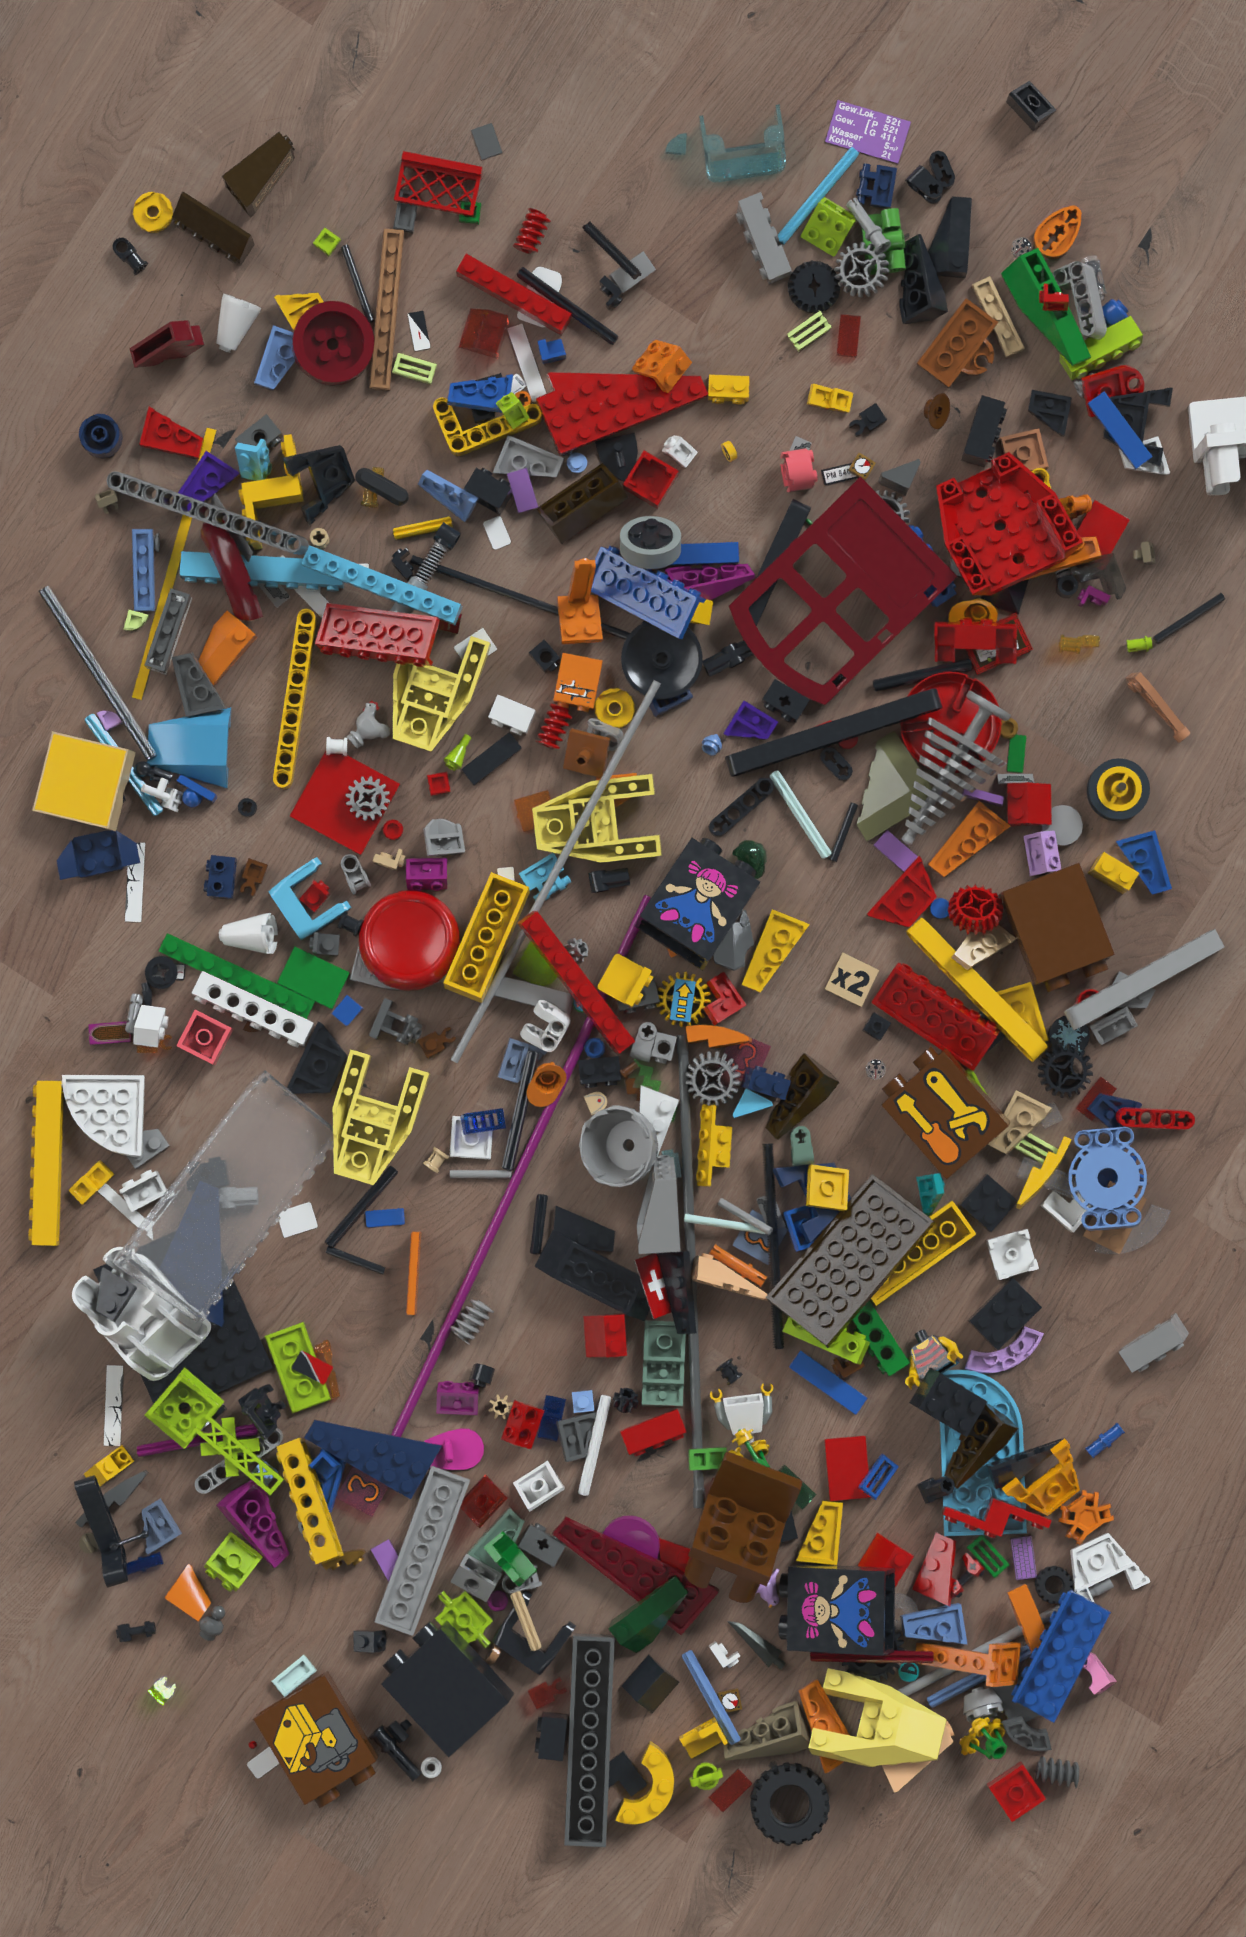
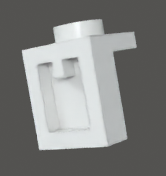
(679, 450)
(720, 1652)

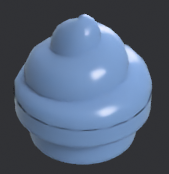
(711, 744)

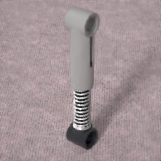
(444, 539)

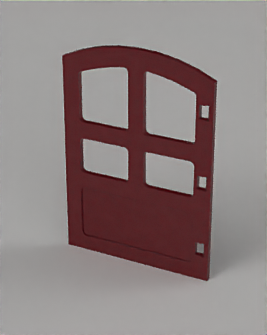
(876, 555)

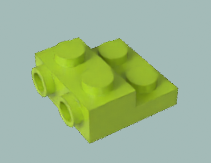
(232, 1562)

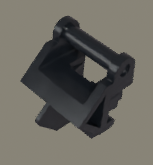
(261, 1410)

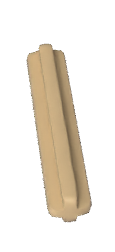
(525, 1621)

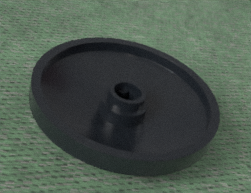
(661, 657)

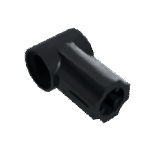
(604, 880)
(935, 1488)

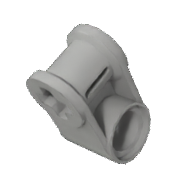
(605, 730)
(355, 875)
(643, 1046)
(525, 1586)

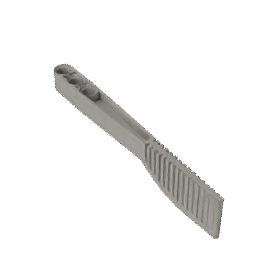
(508, 988)

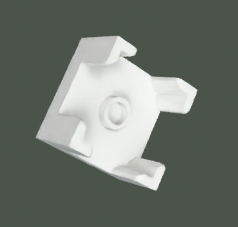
(1012, 1254)

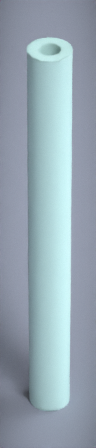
(721, 1223)

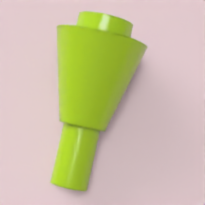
(455, 758)

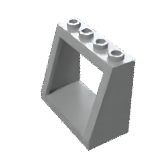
(659, 1210)

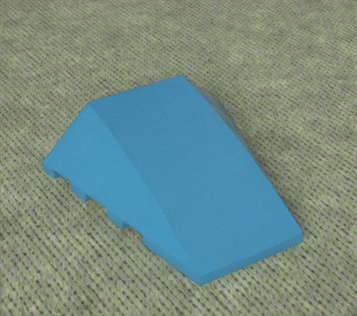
(193, 746)

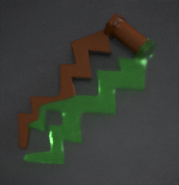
(644, 1070)

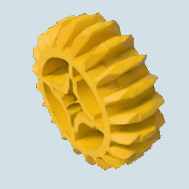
(665, 997)

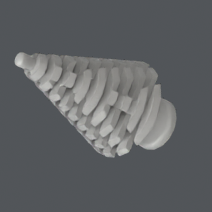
(947, 774)

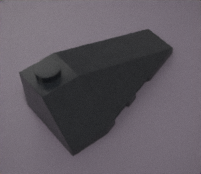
(922, 289)

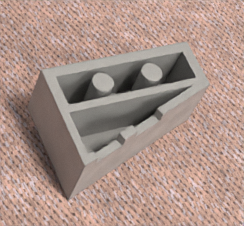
(1154, 1344)

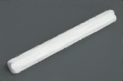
(594, 1445)

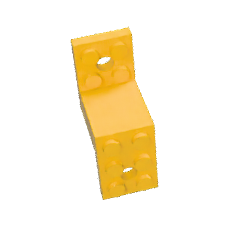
(271, 491)

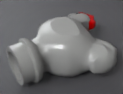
(368, 726)

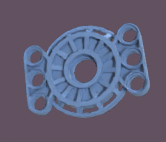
(1102, 1199)

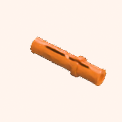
(737, 1265)

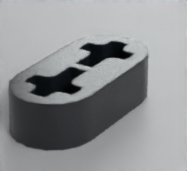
(946, 168)
(839, 760)

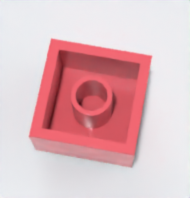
(205, 1037)

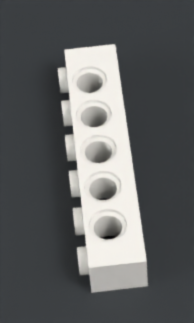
(208, 982)

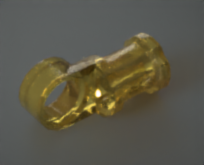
(370, 497)
(1074, 644)

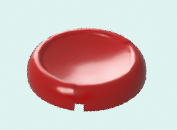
(955, 714)
(409, 940)

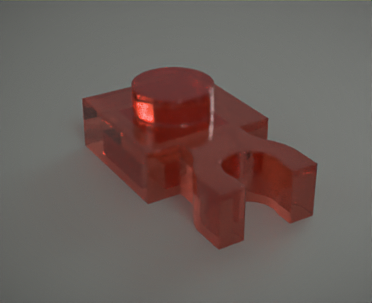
(543, 1694)

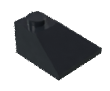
(1009, 598)

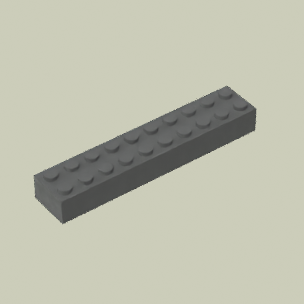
(589, 1740)

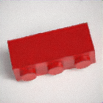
(653, 1432)

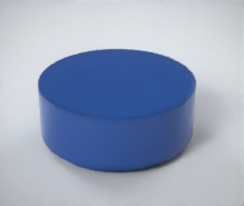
(939, 908)

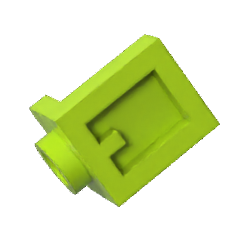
(512, 410)

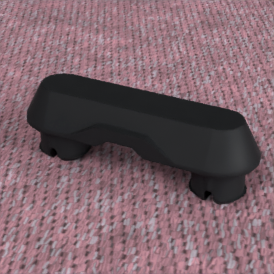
(382, 486)

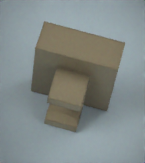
(106, 498)
(1146, 553)

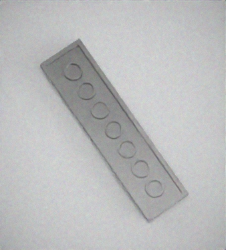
(422, 1550)

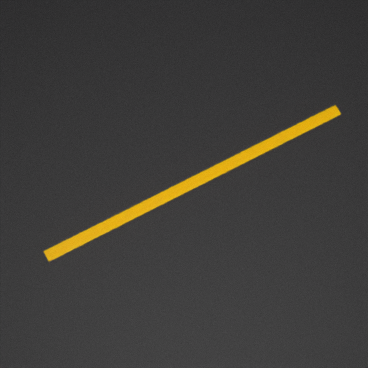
(169, 578)

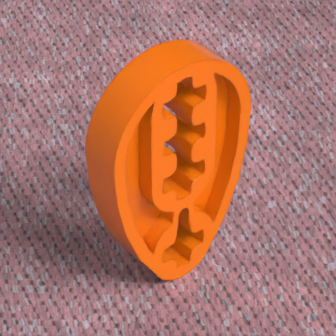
(1048, 226)

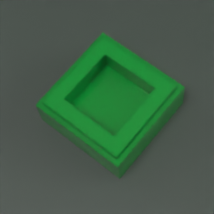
(468, 219)

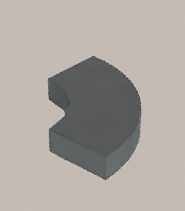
(1027, 1736)

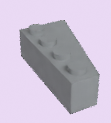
(763, 239)

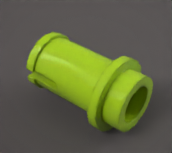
(1139, 644)

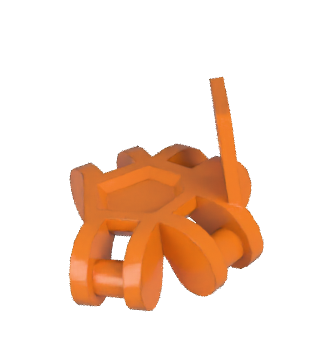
(1086, 1517)

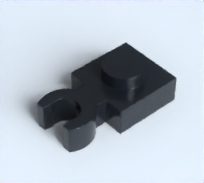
(870, 418)

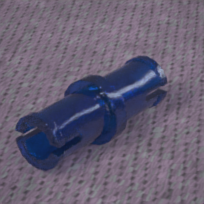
(144, 1563)

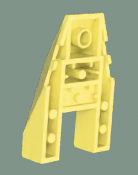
(432, 699)
(599, 838)
(369, 1130)
(890, 1727)

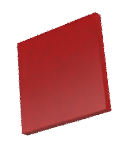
(324, 801)

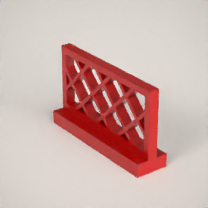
(443, 167)

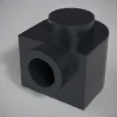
(481, 1375)

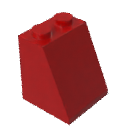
(605, 1335)

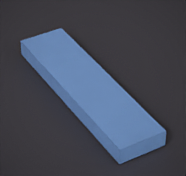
(143, 569)

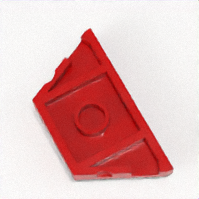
(906, 897)

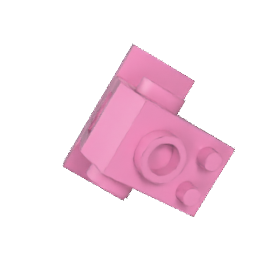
(1100, 1676)

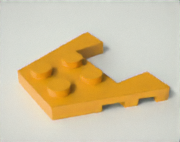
(1053, 1487)

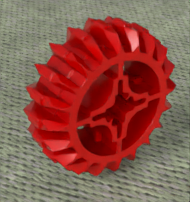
(978, 904)

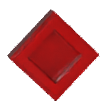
(438, 783)

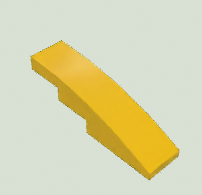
(1038, 1177)

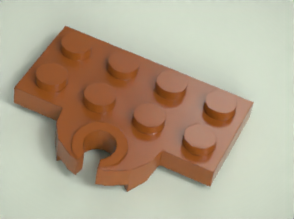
(960, 345)

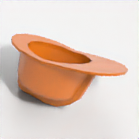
(546, 1084)

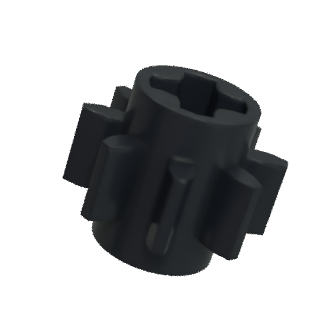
(625, 1400)

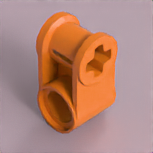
(1076, 505)

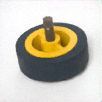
(1118, 789)

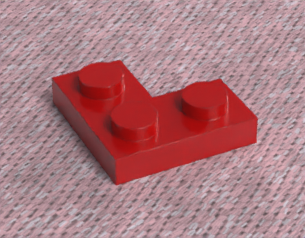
(727, 998)

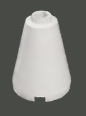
(234, 321)
(251, 933)

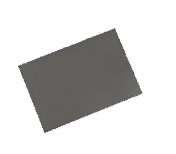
(486, 141)

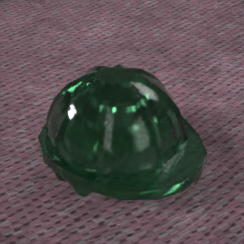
(752, 854)

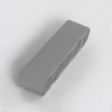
(212, 1475)

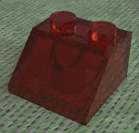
(484, 332)

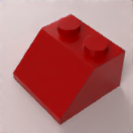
(1029, 804)
(887, 1555)

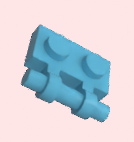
(538, 874)

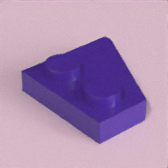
(751, 723)

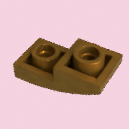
(351, 1556)

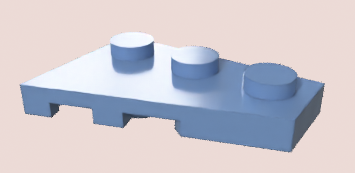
(276, 358)
(938, 1623)

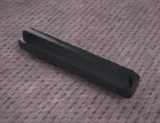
(538, 1225)

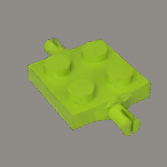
(465, 1617)

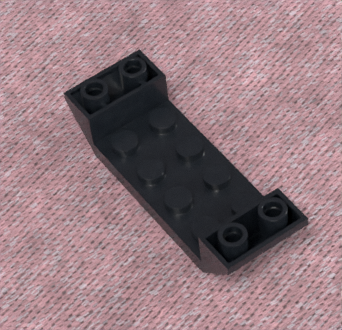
(593, 1275)

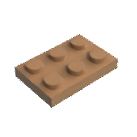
(1113, 1238)

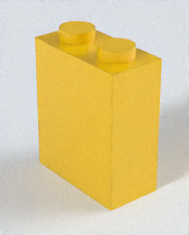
(1113, 873)

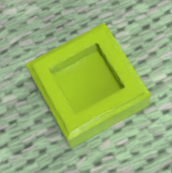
(327, 241)

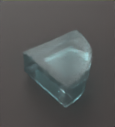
(677, 145)

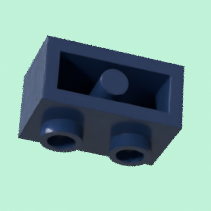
(221, 877)
(765, 1083)

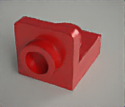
(1053, 302)
(315, 895)

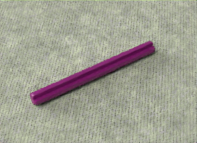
(171, 1445)

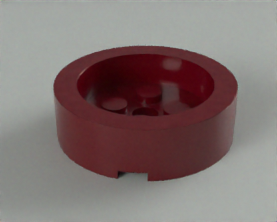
(337, 322)

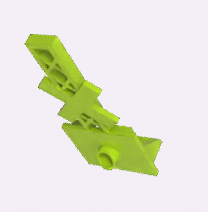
(184, 1427)

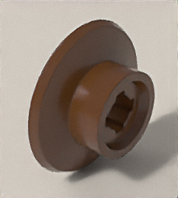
(937, 410)

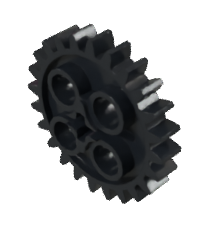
(873, 1669)

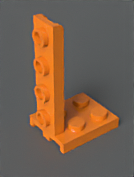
(579, 610)
(998, 1665)

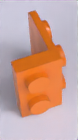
(663, 363)

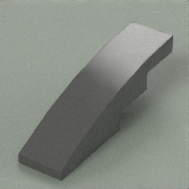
(118, 1494)

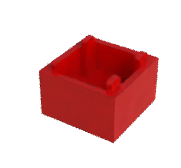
(650, 479)
(1016, 1791)

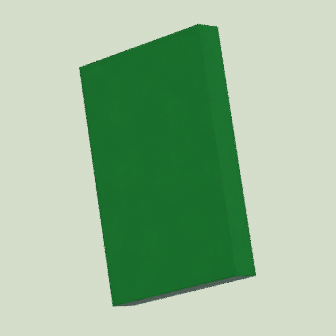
(313, 977)

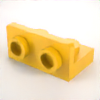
(728, 388)

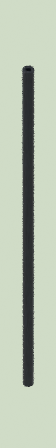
(511, 594)

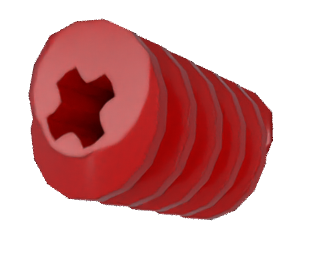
(531, 231)
(554, 727)

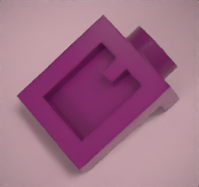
(1096, 596)

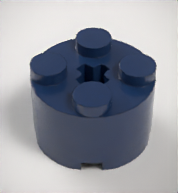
(96, 425)

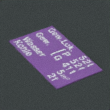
(867, 131)

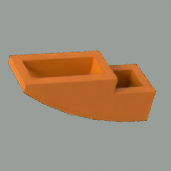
(715, 1035)

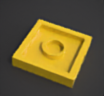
(827, 1187)

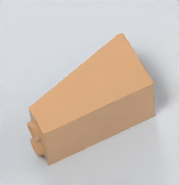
(903, 1772)

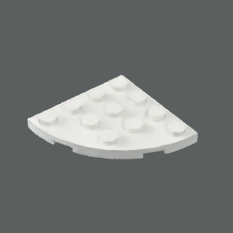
(108, 1109)

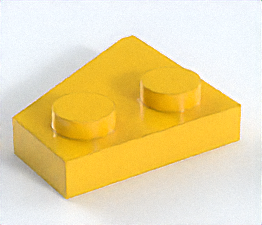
(296, 305)

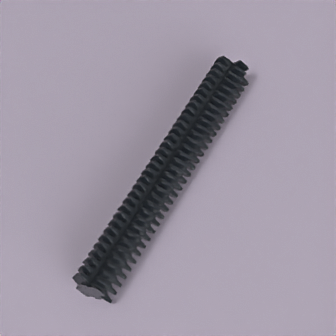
(612, 250)

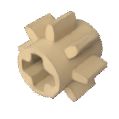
(495, 1403)

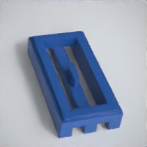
(868, 1490)

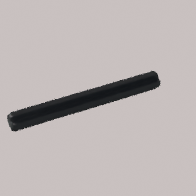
(919, 675)
(361, 1206)

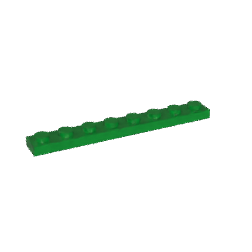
(236, 976)

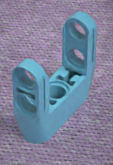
(294, 910)

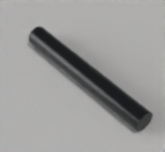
(843, 832)
(355, 1260)

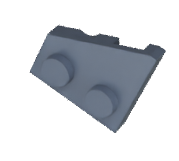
(514, 1060)
(159, 1526)

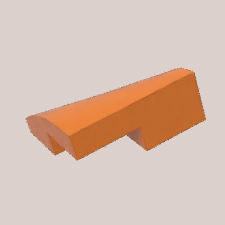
(189, 1594)

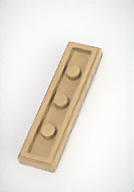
(993, 306)

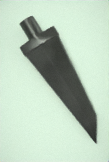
(766, 1651)

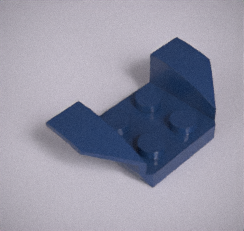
(97, 855)

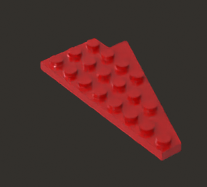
(599, 405)

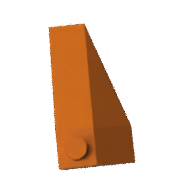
(225, 646)

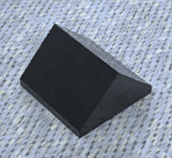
(1030, 105)
(650, 1684)

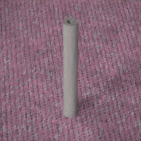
(480, 1174)
(745, 1216)

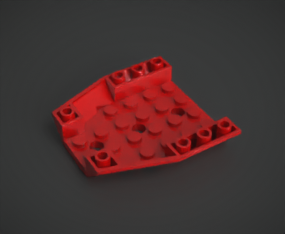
(1033, 521)

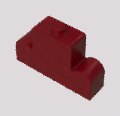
(171, 341)

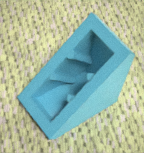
(750, 1103)

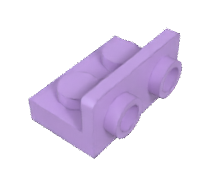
(1042, 852)

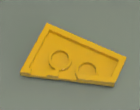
(1024, 1003)

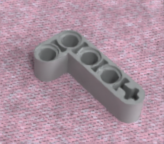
(1091, 323)

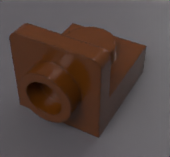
(850, 1367)

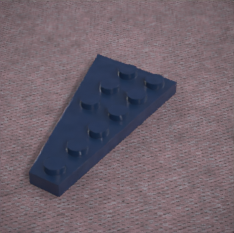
(385, 1457)

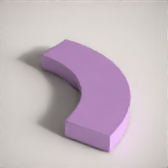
(1007, 1357)

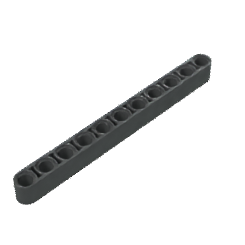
(215, 513)

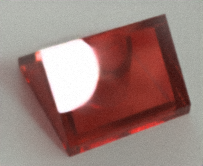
(483, 1500)

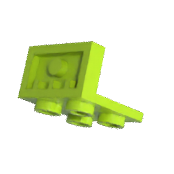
(828, 226)

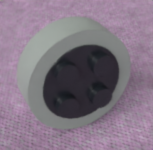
(650, 542)

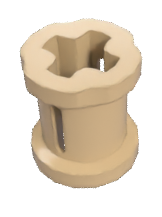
(314, 535)
(435, 1160)

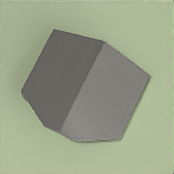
(443, 838)

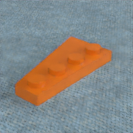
(1085, 553)
(972, 835)
(821, 1716)

